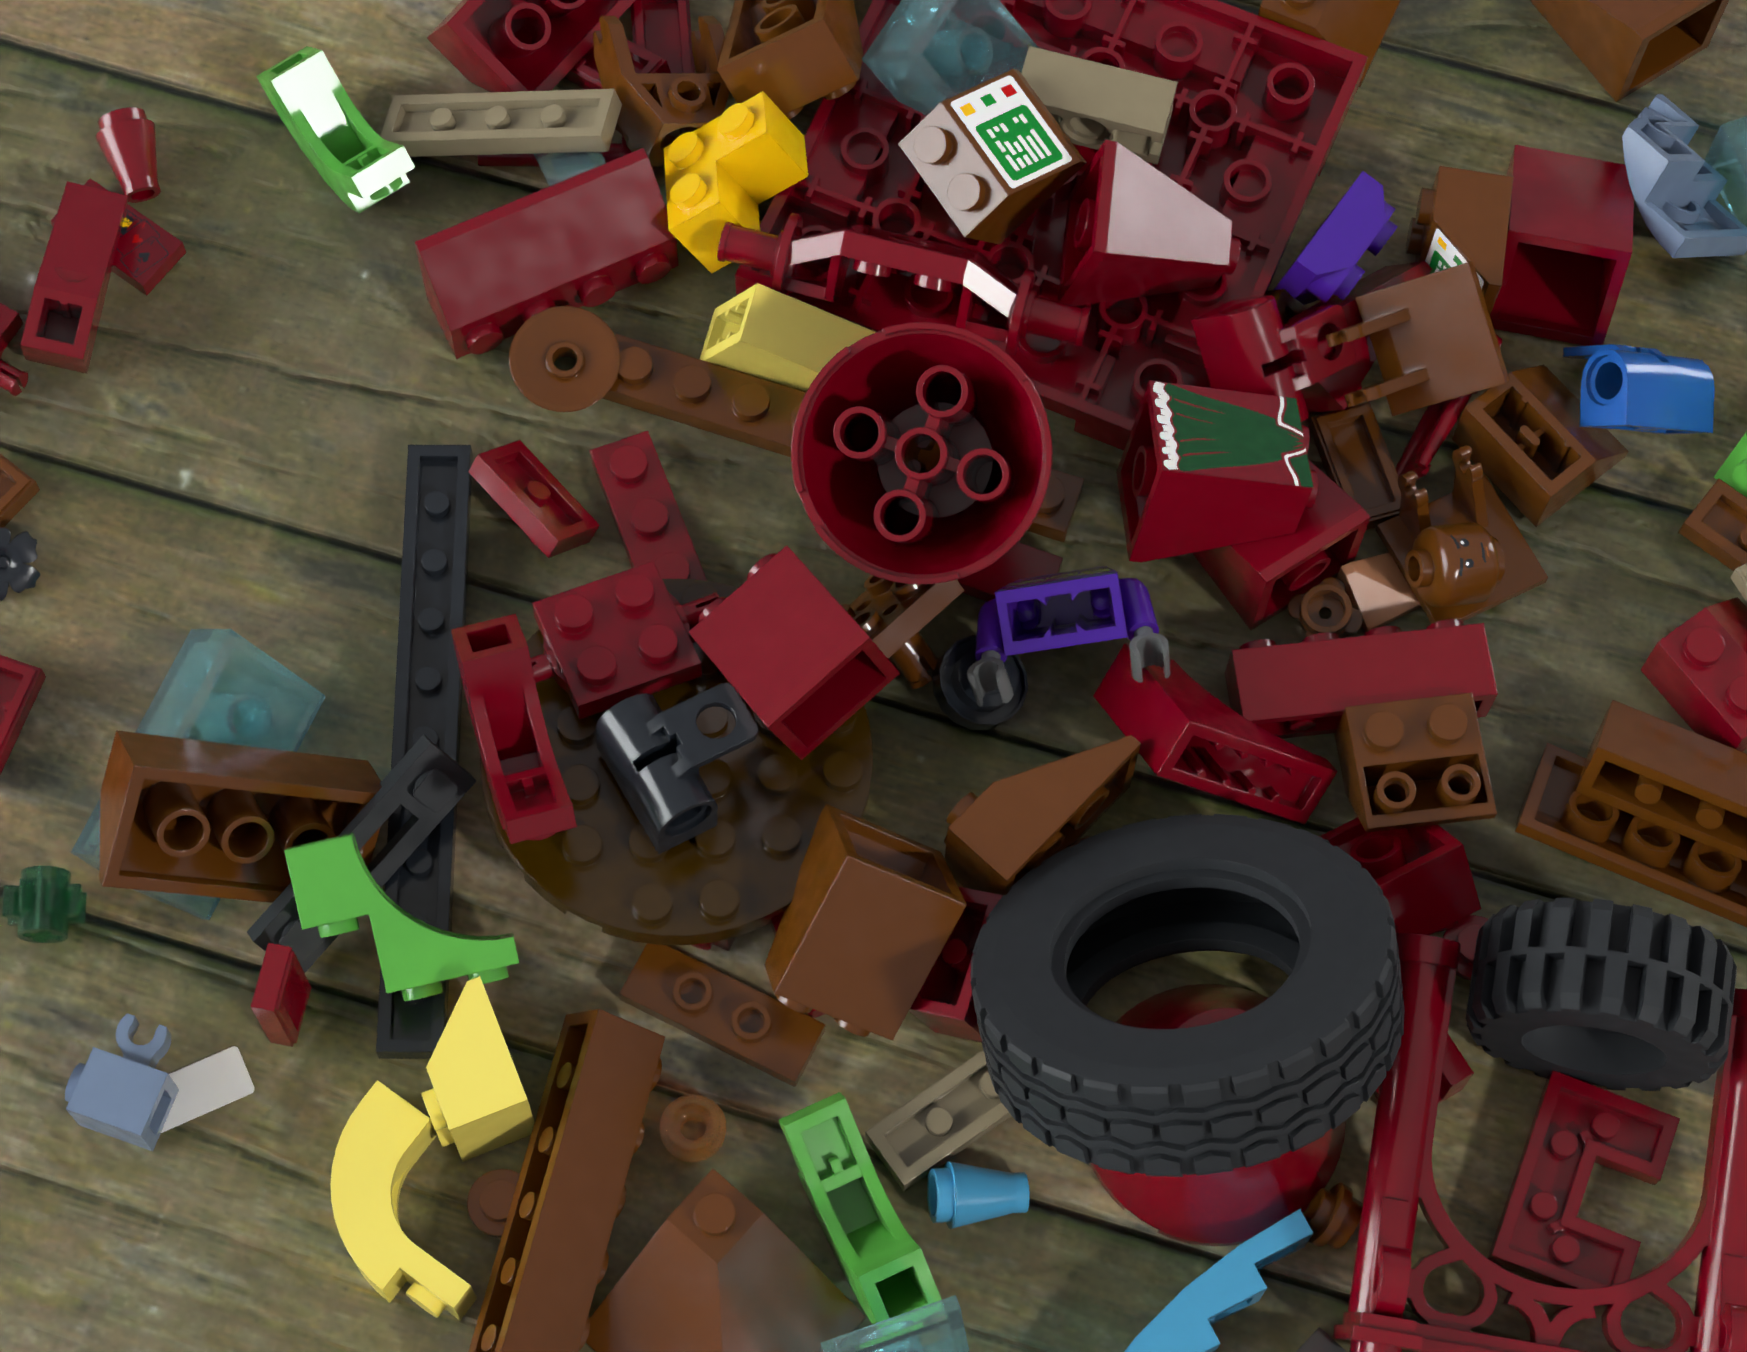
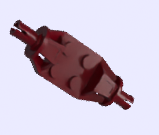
(935, 265)

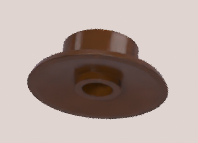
(559, 334)

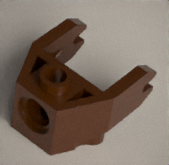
(653, 100)

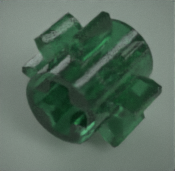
(44, 904)

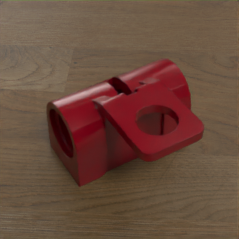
(1255, 353)

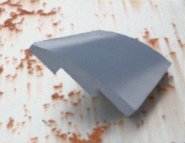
(1677, 186)

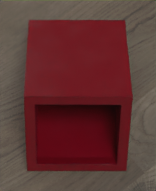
(1564, 246)
(792, 652)

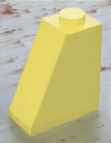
(776, 337)

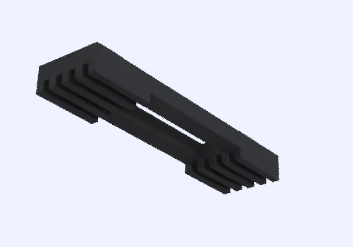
(422, 782)

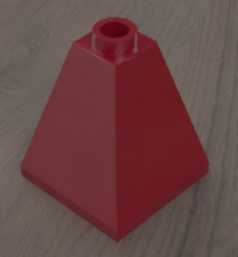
(1139, 234)

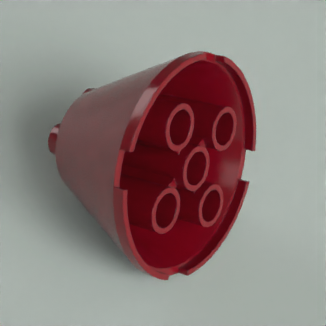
(862, 443)
(1230, 1204)

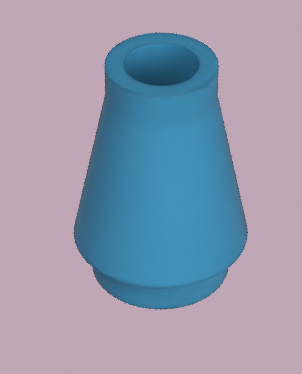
(973, 1194)

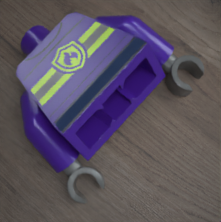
(1060, 613)

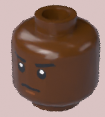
(1455, 564)

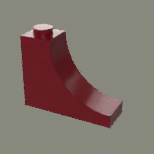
(1208, 745)

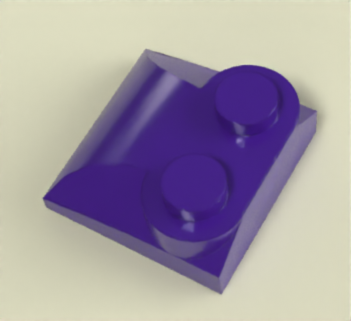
(1331, 255)

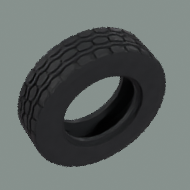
(1202, 1092)

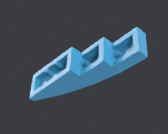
(1221, 1291)

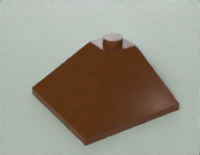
(721, 1283)

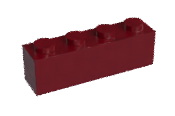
(1309, 683)

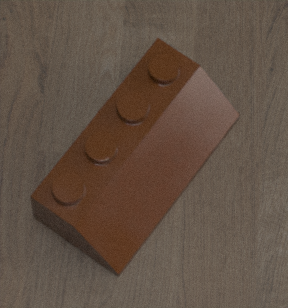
(220, 814)

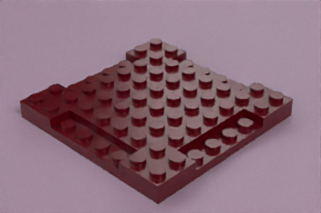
(1243, 136)

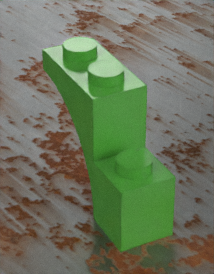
(414, 957)

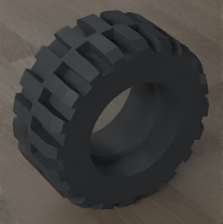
(1602, 994)

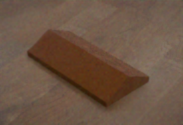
(1628, 843)

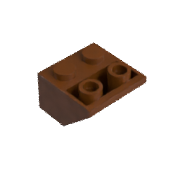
(1533, 442)
(1415, 763)

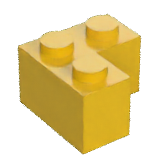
(727, 171)

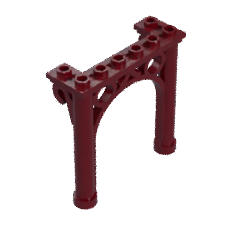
(1403, 1178)

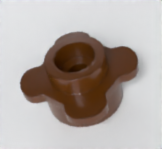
(1329, 596)

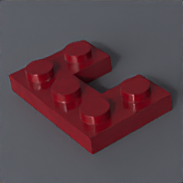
(1567, 1135)

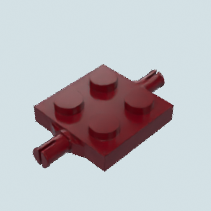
(617, 639)

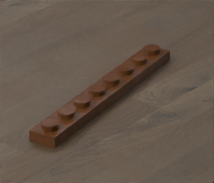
(764, 414)

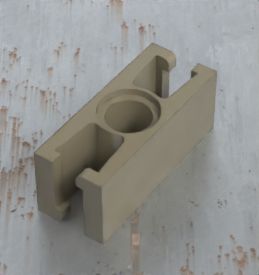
(1102, 101)

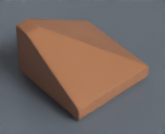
(1378, 590)

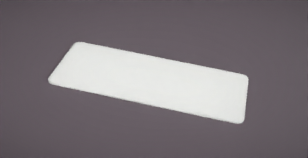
(208, 1086)

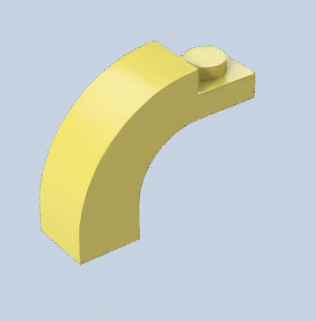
(366, 1179)

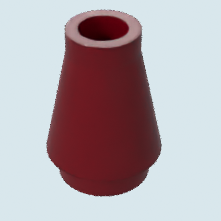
(130, 149)

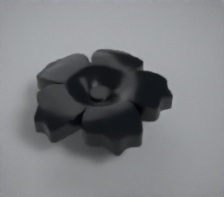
(15, 560)

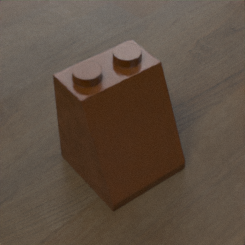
(1632, 39)
(862, 925)

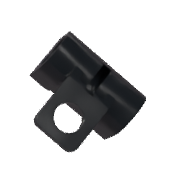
(659, 760)

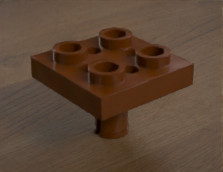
(894, 616)

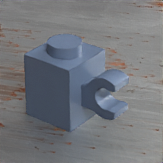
(124, 1093)

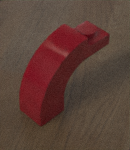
(512, 730)

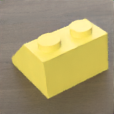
(474, 1081)

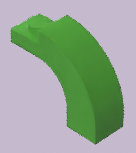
(333, 132)
(855, 1213)

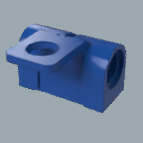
(1644, 390)

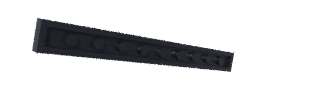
(428, 704)

